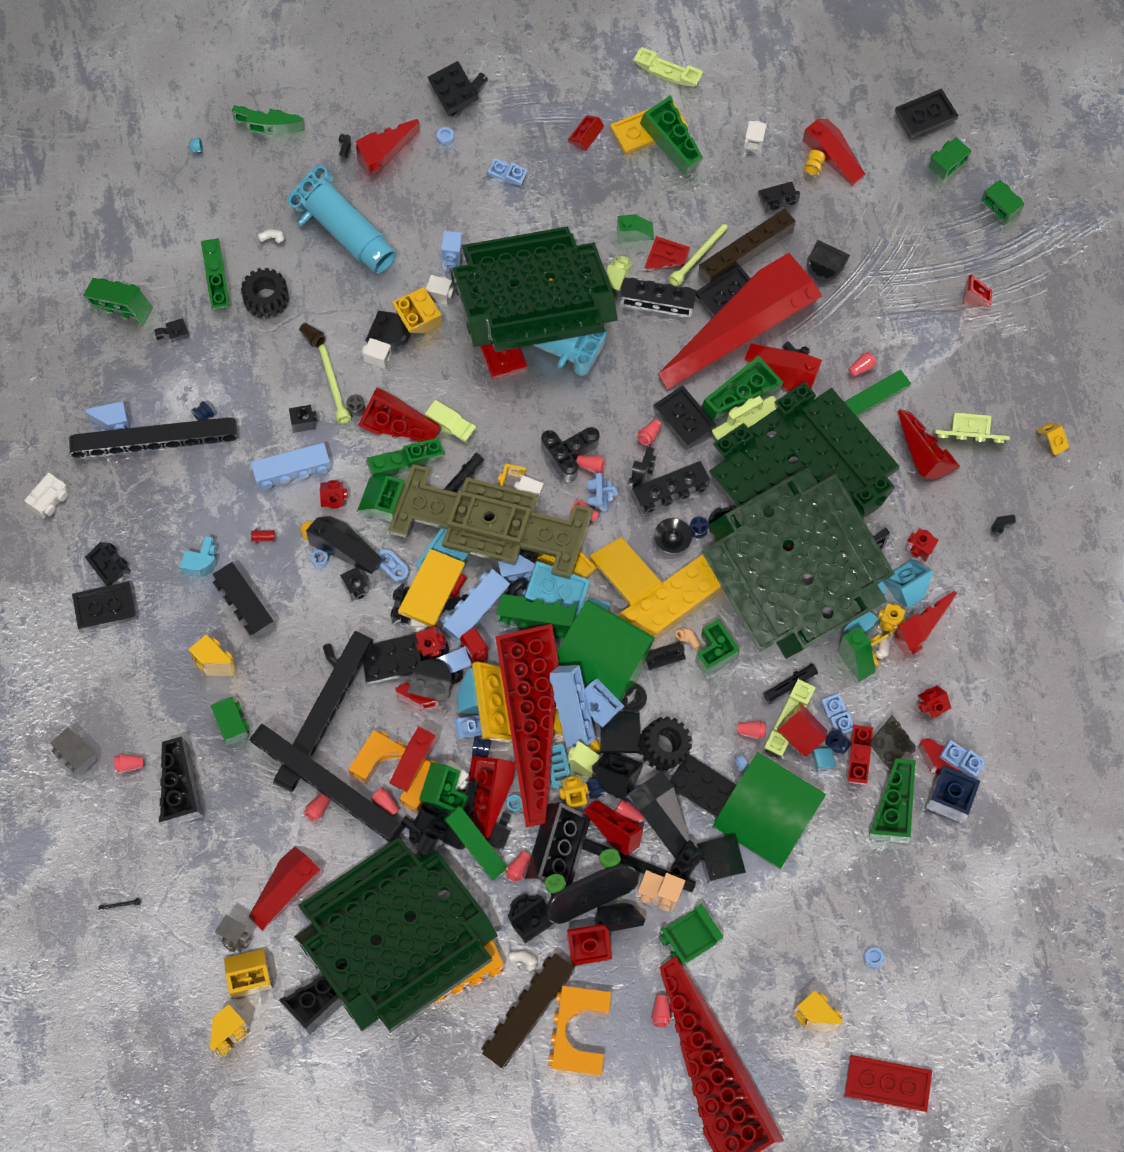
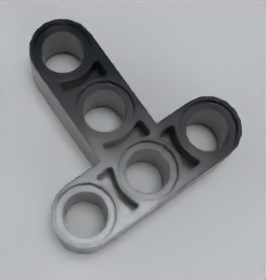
(564, 448)
(434, 830)

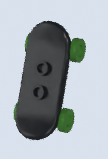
(589, 891)

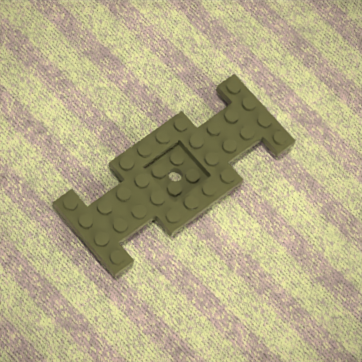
(513, 522)

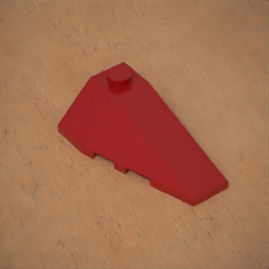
(288, 882)

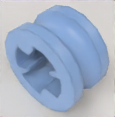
(319, 553)

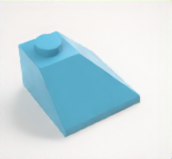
(909, 582)
(467, 695)

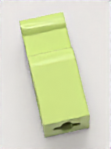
(450, 421)

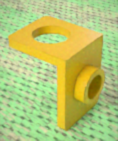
(1055, 436)
(508, 469)
(875, 640)

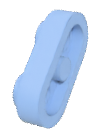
(394, 566)

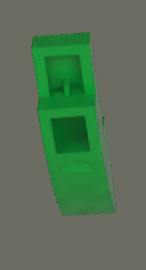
(273, 123)
(215, 274)
(402, 460)

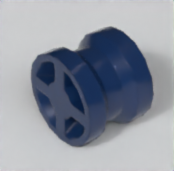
(202, 412)
(699, 523)
(837, 742)
(481, 747)
(596, 789)

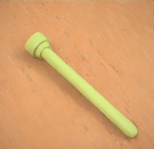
(677, 278)
(342, 414)

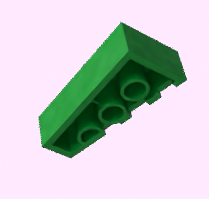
(672, 135)
(750, 382)
(527, 615)
(895, 811)

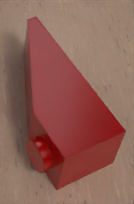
(413, 758)
(617, 829)

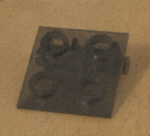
(892, 742)

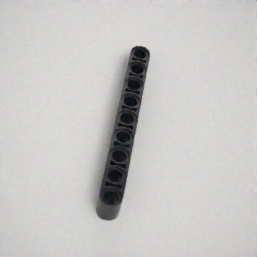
(153, 437)
(327, 704)
(326, 783)

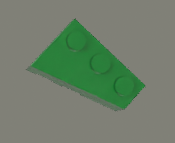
(118, 297)

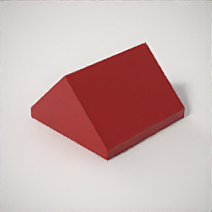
(803, 730)
(589, 944)

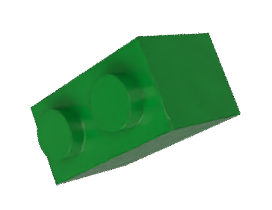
(949, 158)
(1003, 201)
(229, 720)

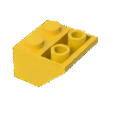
(418, 312)
(211, 659)
(247, 973)
(817, 1014)
(226, 1030)

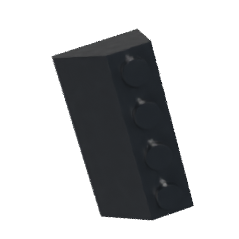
(558, 844)

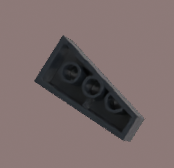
(178, 785)
(313, 1003)

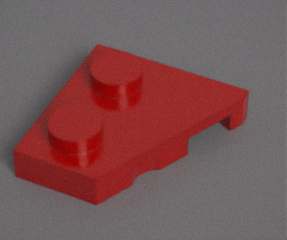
(666, 254)

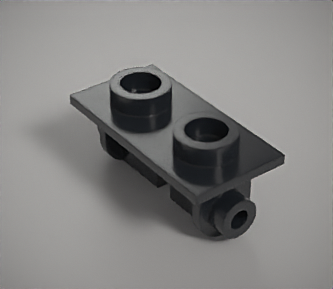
(399, 595)
(665, 655)

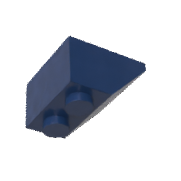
(953, 794)

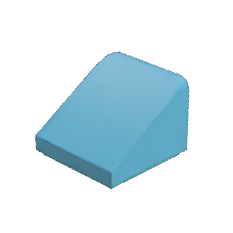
(823, 759)

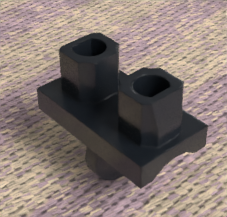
(687, 860)

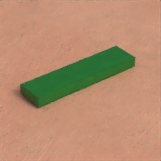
(878, 393)
(475, 843)

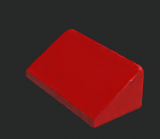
(586, 132)

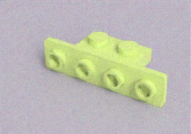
(749, 414)
(972, 426)

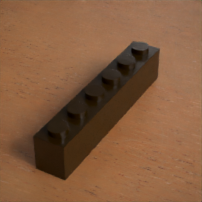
(747, 246)
(528, 1011)

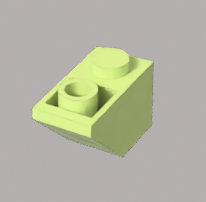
(618, 270)
(582, 759)

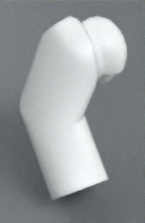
(271, 233)
(884, 647)
(525, 957)

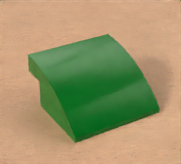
(605, 649)
(769, 810)

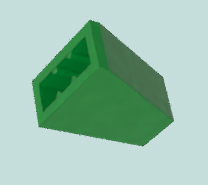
(857, 653)

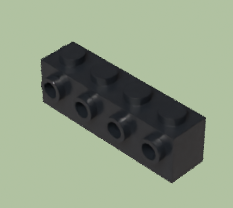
(243, 600)

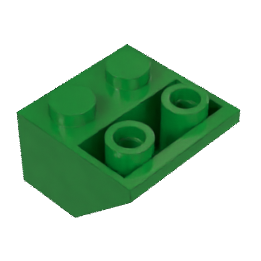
(381, 497)

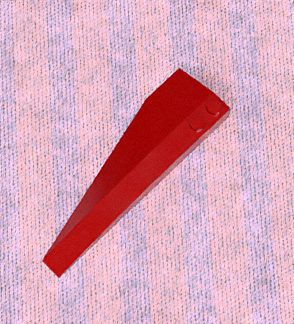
(759, 305)
(525, 668)
(725, 1094)

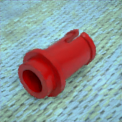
(263, 536)
(459, 584)

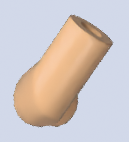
(688, 636)

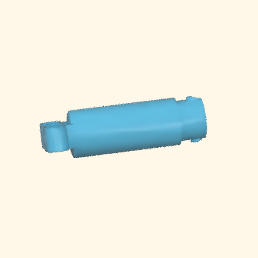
(341, 220)
(579, 350)

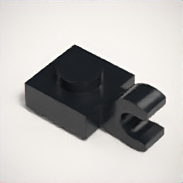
(174, 330)
(499, 834)

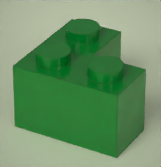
(720, 648)
(440, 788)

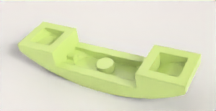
(666, 70)
(801, 694)

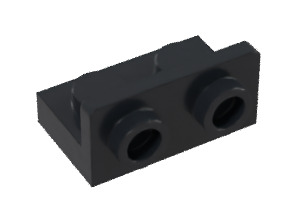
(779, 196)
(107, 562)

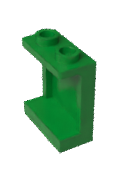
(691, 935)

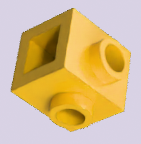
(891, 618)
(573, 791)

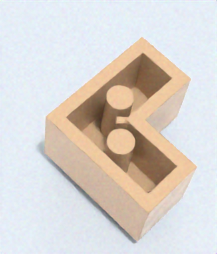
(660, 890)

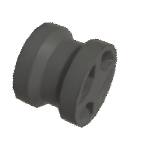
(355, 401)

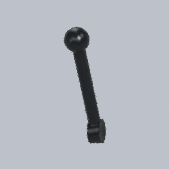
(137, 901)

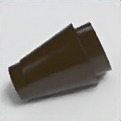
(312, 335)

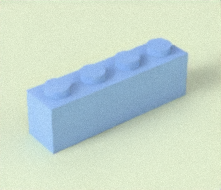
(291, 466)
(477, 604)
(572, 705)

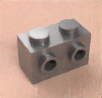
(73, 751)
(233, 934)

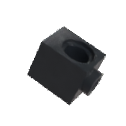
(302, 425)
(354, 576)

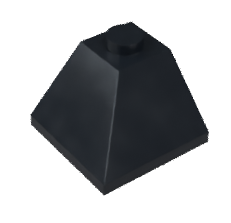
(617, 774)
(721, 858)

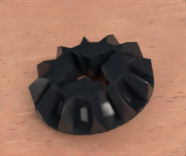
(640, 696)

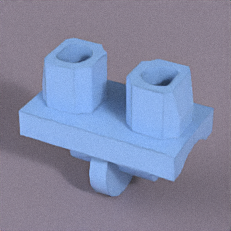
(604, 492)
(467, 727)

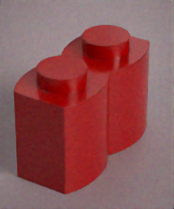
(475, 646)

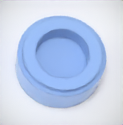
(445, 136)
(741, 763)
(874, 957)

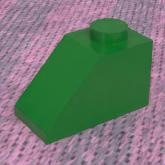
(634, 228)

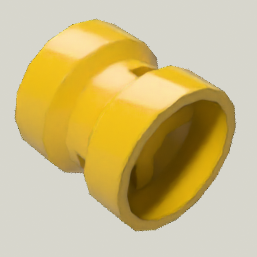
(814, 162)

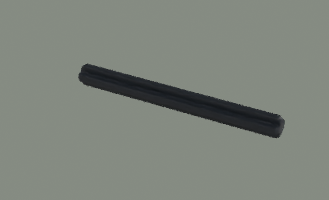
(639, 865)

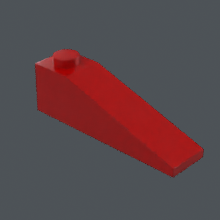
(828, 139)
(377, 150)
(788, 365)
(394, 417)
(925, 452)
(916, 630)
(494, 782)

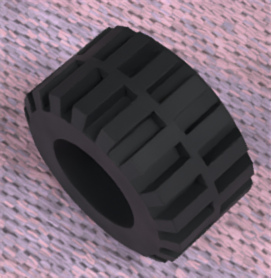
(265, 280)
(654, 753)

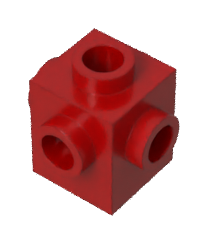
(333, 494)
(921, 544)
(431, 642)
(933, 702)

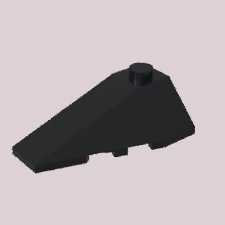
(343, 543)
(660, 808)

